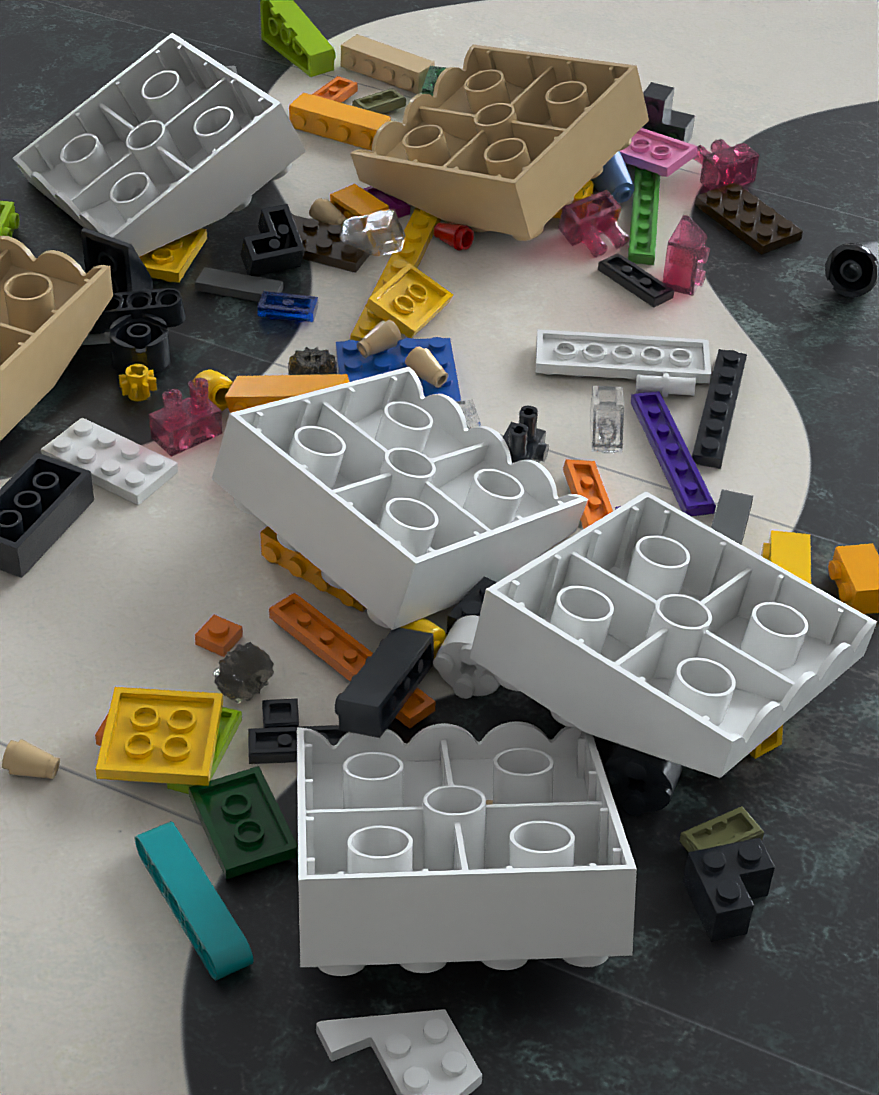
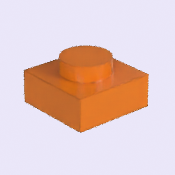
(218, 635)

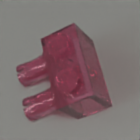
(726, 164)
(591, 217)
(185, 421)

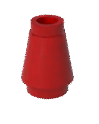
(455, 235)

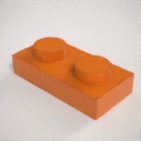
(337, 89)

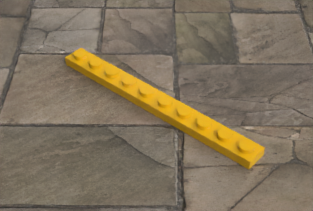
(417, 238)

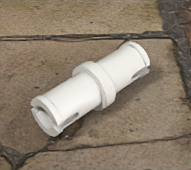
(665, 385)

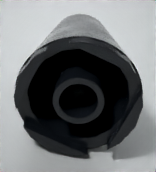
(853, 268)

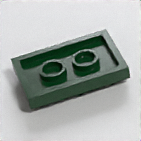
(243, 822)

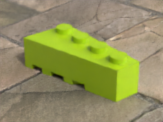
(295, 37)

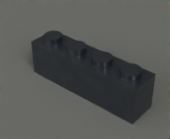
(385, 682)

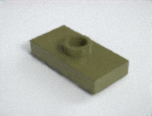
(381, 101)
(722, 830)

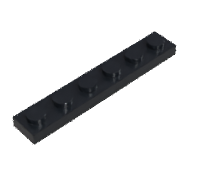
(719, 409)

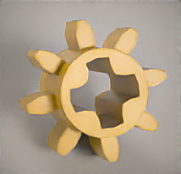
(137, 382)

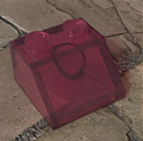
(686, 257)

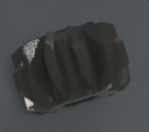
(312, 362)
(243, 672)

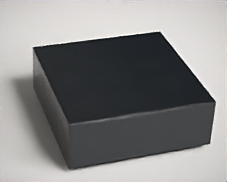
(280, 713)

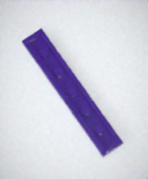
(672, 454)

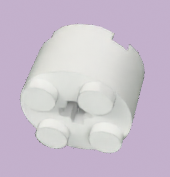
(455, 665)

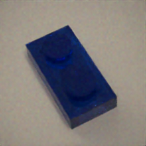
(287, 306)

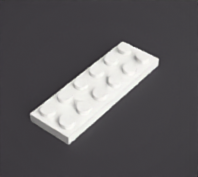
(621, 355)

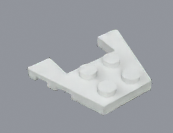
(415, 1049)

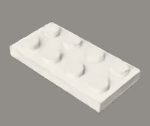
(113, 460)

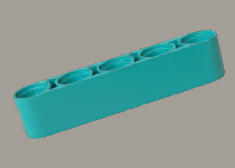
(194, 901)

